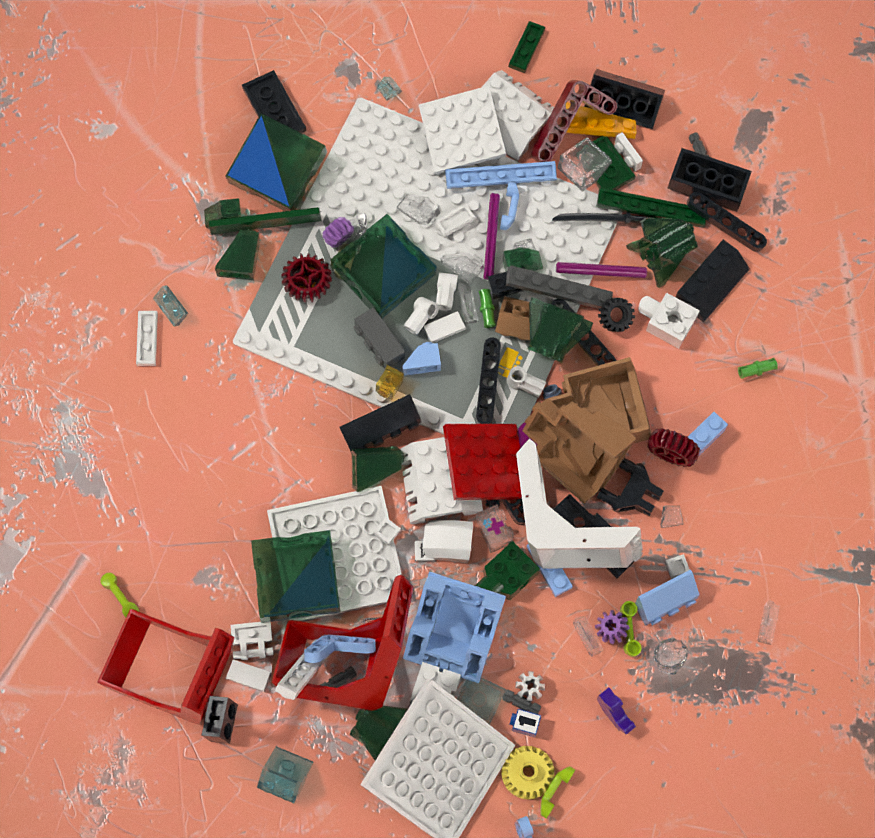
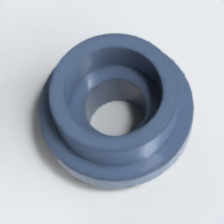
(551, 391)

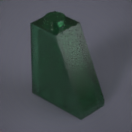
(240, 257)
(374, 465)

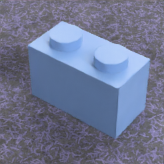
(708, 431)

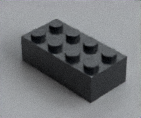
(711, 177)

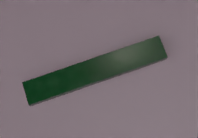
(647, 206)
(265, 220)

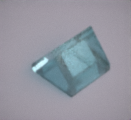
(388, 88)

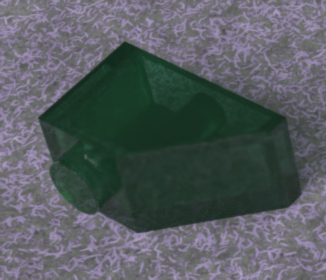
(223, 209)
(521, 258)

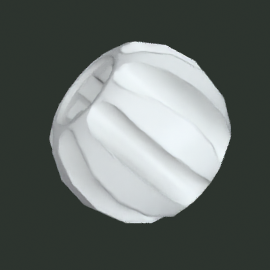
(526, 681)

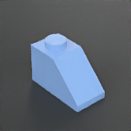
(423, 360)

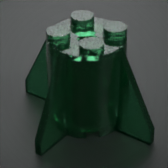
(664, 245)
(554, 329)
(376, 727)

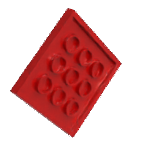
(483, 461)

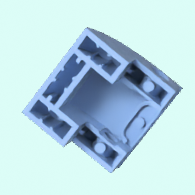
(454, 626)

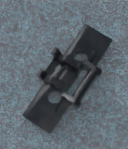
(570, 509)

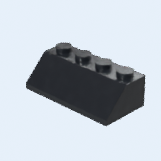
(633, 98)
(713, 280)
(381, 424)

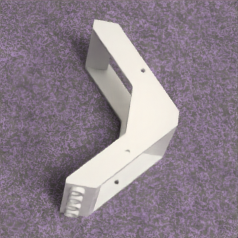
(557, 542)

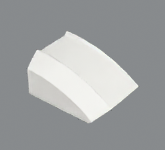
(448, 540)

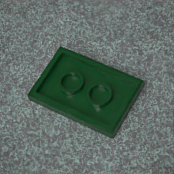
(618, 171)

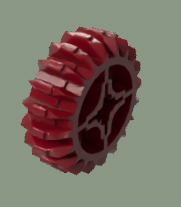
(291, 281)
(673, 447)

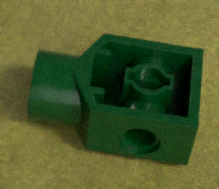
(508, 572)

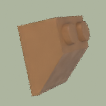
(514, 319)

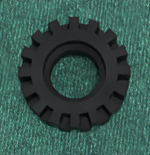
(606, 310)

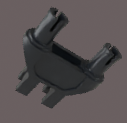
(633, 492)

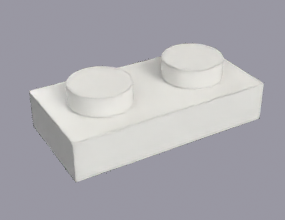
(627, 150)

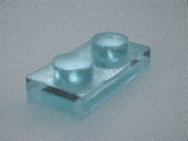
(170, 305)

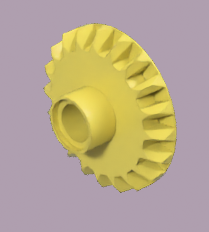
(524, 786)

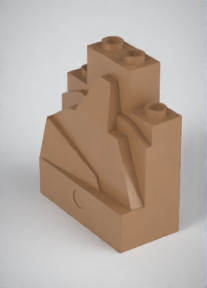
(611, 390)
(577, 445)

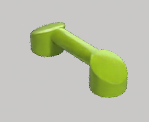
(109, 581)
(632, 647)
(563, 775)

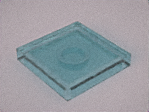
(481, 697)

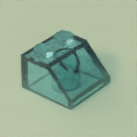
(284, 774)

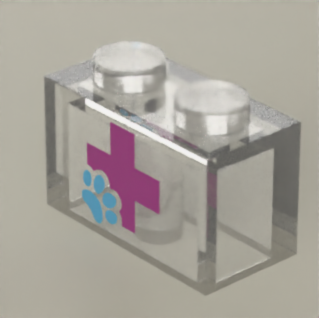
(494, 529)

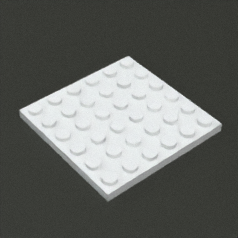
(362, 560)
(438, 763)

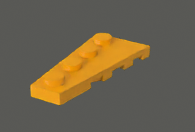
(591, 122)

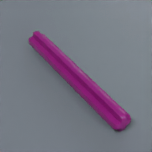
(491, 235)
(602, 270)

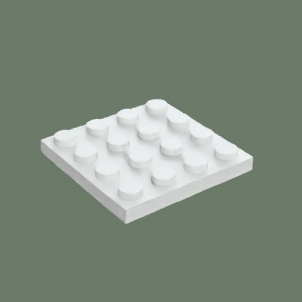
(462, 129)

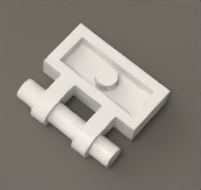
(252, 634)

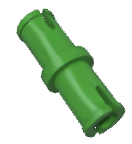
(487, 308)
(757, 368)

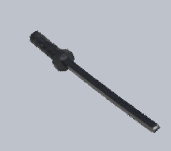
(626, 218)

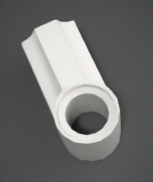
(446, 287)
(423, 310)
(527, 383)

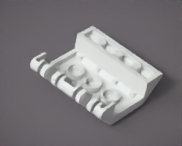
(518, 113)
(430, 482)

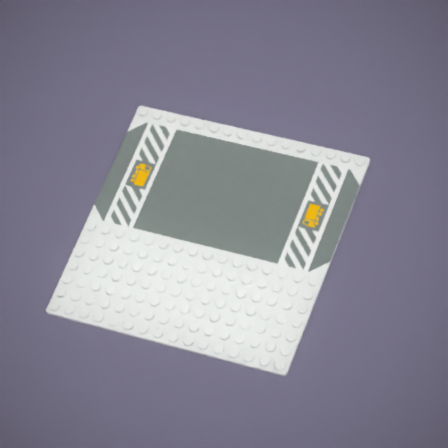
(369, 172)

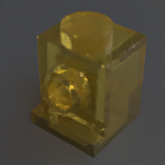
(395, 380)

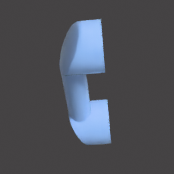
(512, 191)

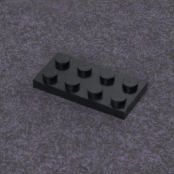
(270, 99)

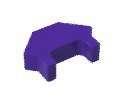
(613, 709)

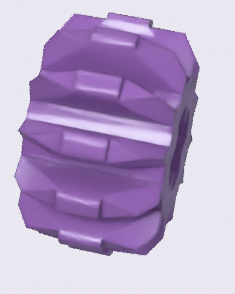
(338, 232)
(606, 622)

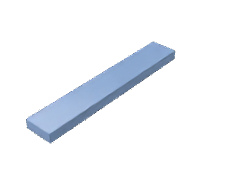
(500, 174)

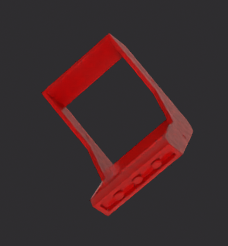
(388, 633)
(203, 683)

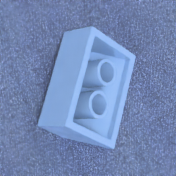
(667, 598)

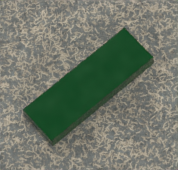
(526, 47)

